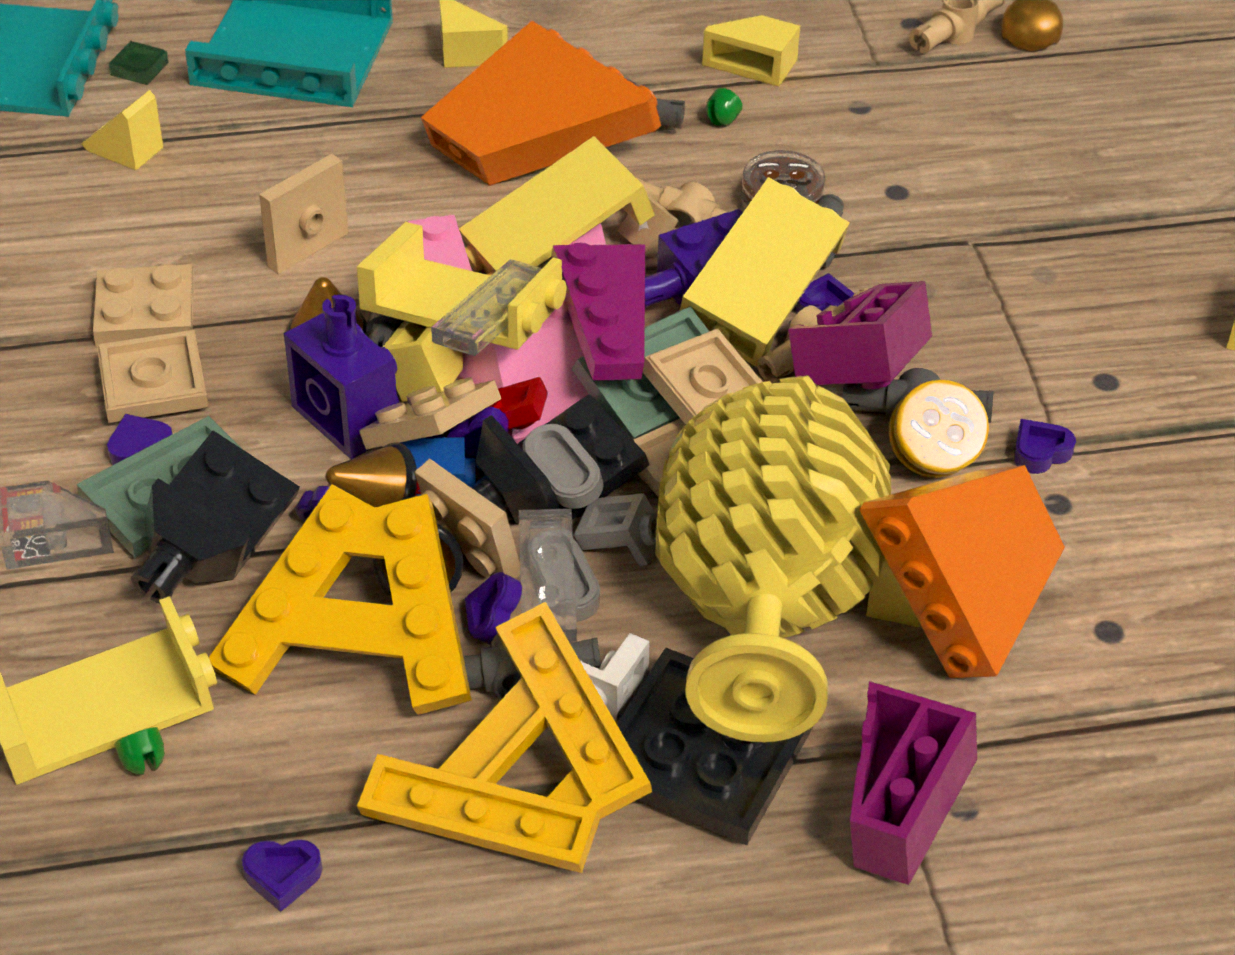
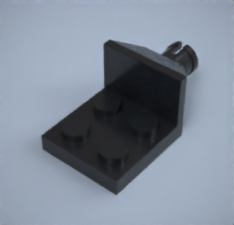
(518, 484)
(210, 517)

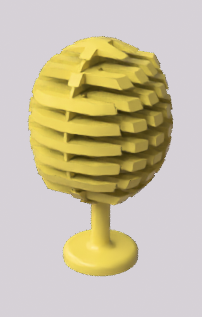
(766, 542)

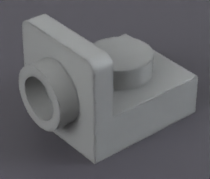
(620, 523)

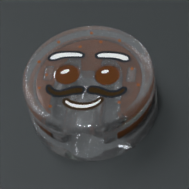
(785, 168)

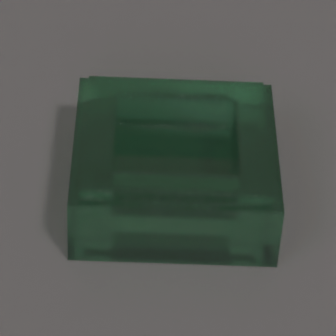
(138, 62)

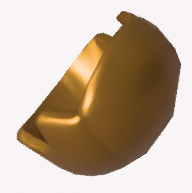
(1032, 24)

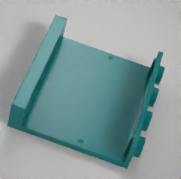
(293, 49)
(50, 55)

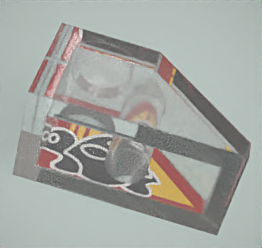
(50, 525)

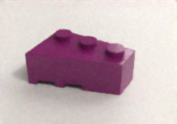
(867, 340)

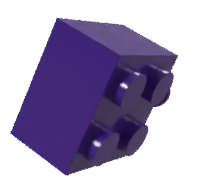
(684, 255)
(339, 374)

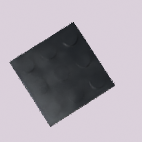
(695, 769)

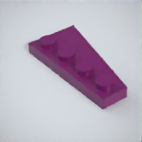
(607, 306)

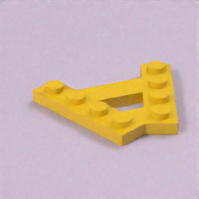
(293, 610)
(463, 794)

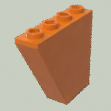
(535, 107)
(969, 561)

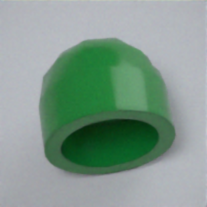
(723, 107)
(140, 747)

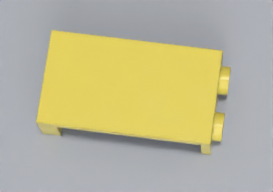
(554, 209)
(764, 267)
(407, 287)
(105, 698)

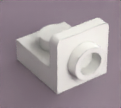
(621, 674)

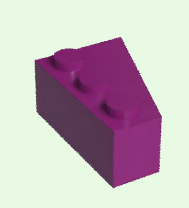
(907, 778)

